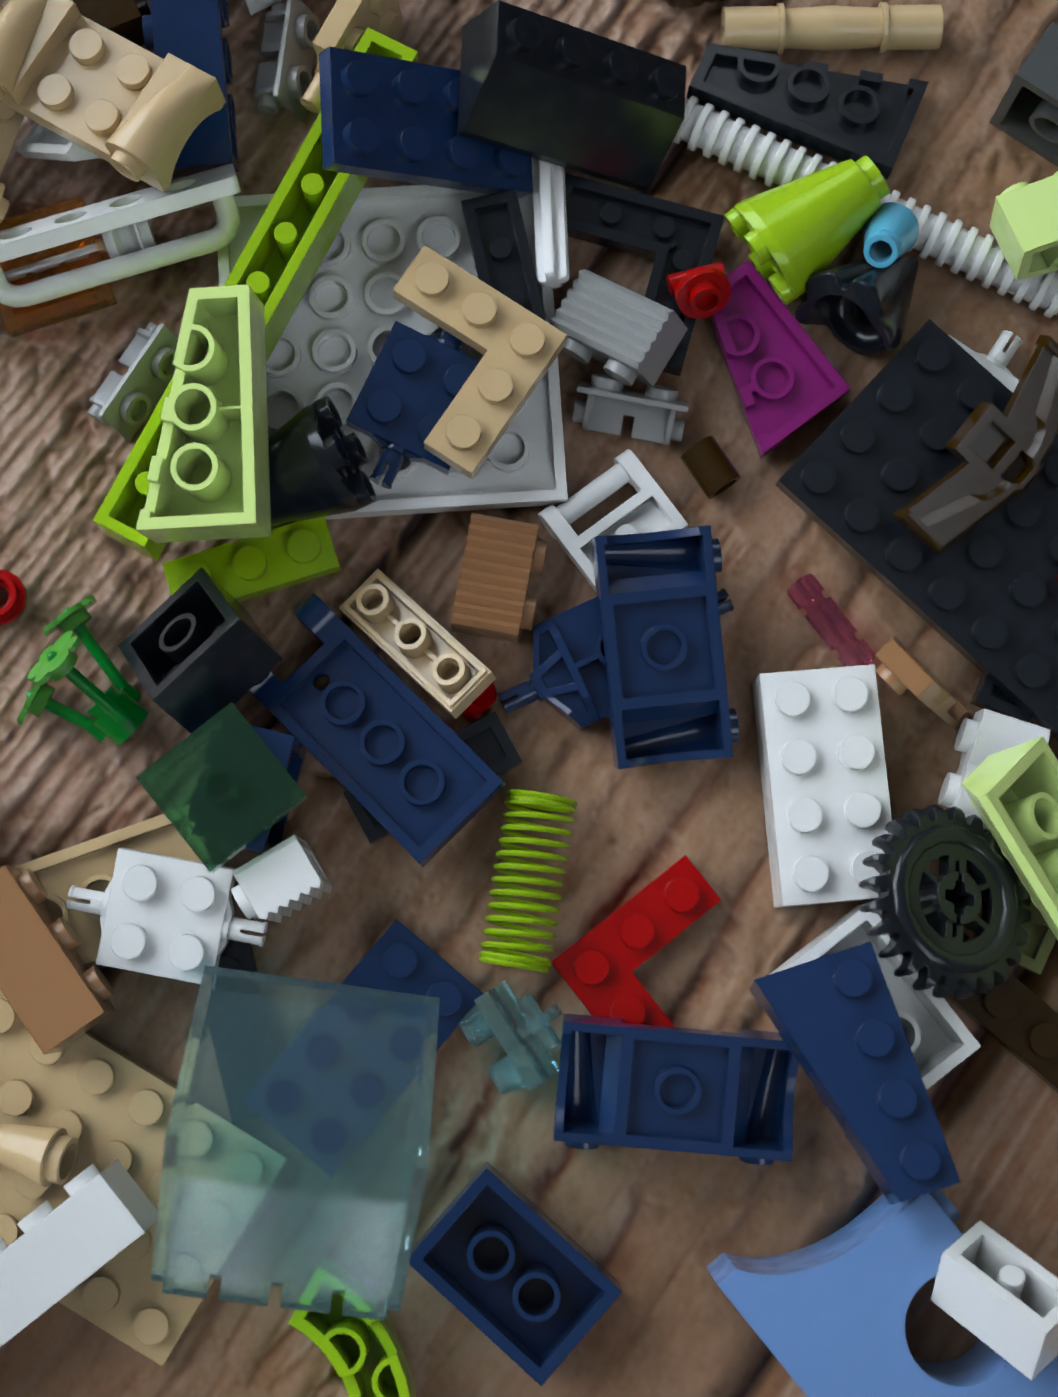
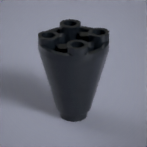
(316, 467)

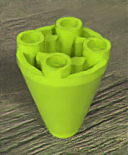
(807, 222)

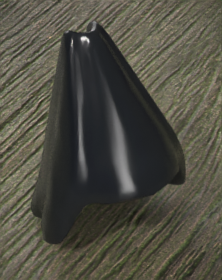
(862, 303)

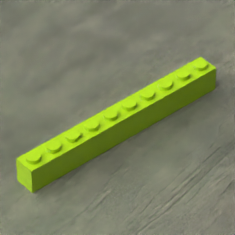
(279, 268)

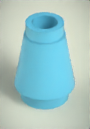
(889, 234)

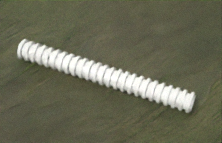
(937, 236)

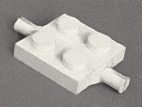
(165, 915)

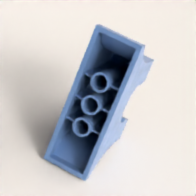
(843, 1303)

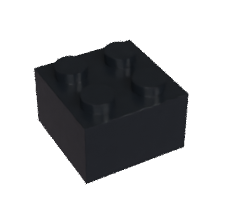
(199, 652)

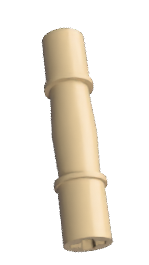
(833, 27)

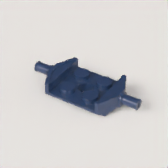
(570, 665)

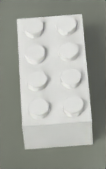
(821, 781)

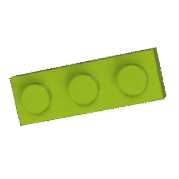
(262, 564)

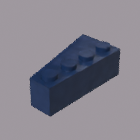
(194, 35)
(856, 1054)

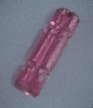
(830, 622)

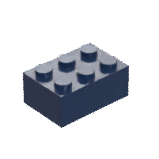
(514, 1273)

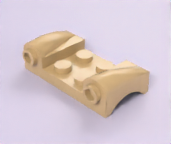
(101, 88)

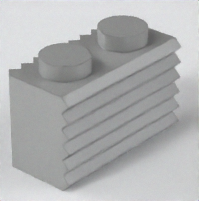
(618, 328)

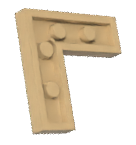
(515, 350)

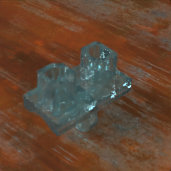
(521, 1031)

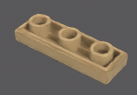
(434, 661)

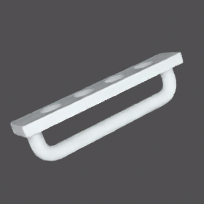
(210, 185)

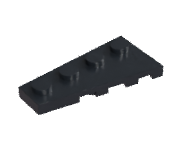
(809, 104)

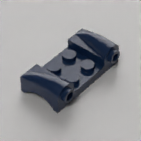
(664, 646)
(675, 1089)

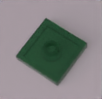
(221, 787)

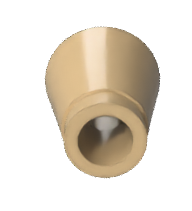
(38, 1152)

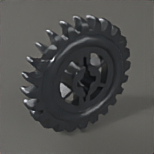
(930, 912)

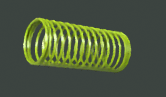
(505, 956)

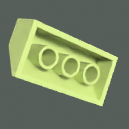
(1020, 807)

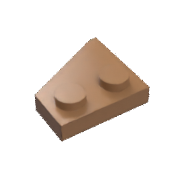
(904, 671)

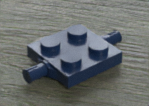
(407, 396)

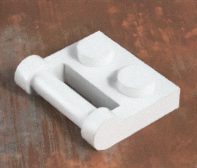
(642, 513)

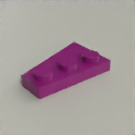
(772, 362)

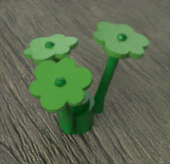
(114, 712)

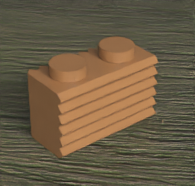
(496, 578)

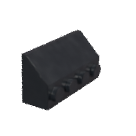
(568, 96)

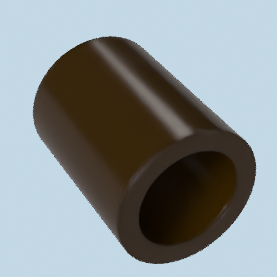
(710, 467)

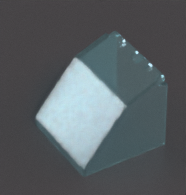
(297, 1143)

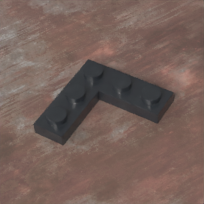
(647, 227)

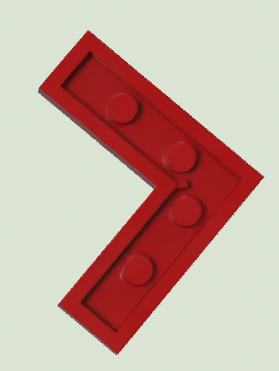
(603, 960)

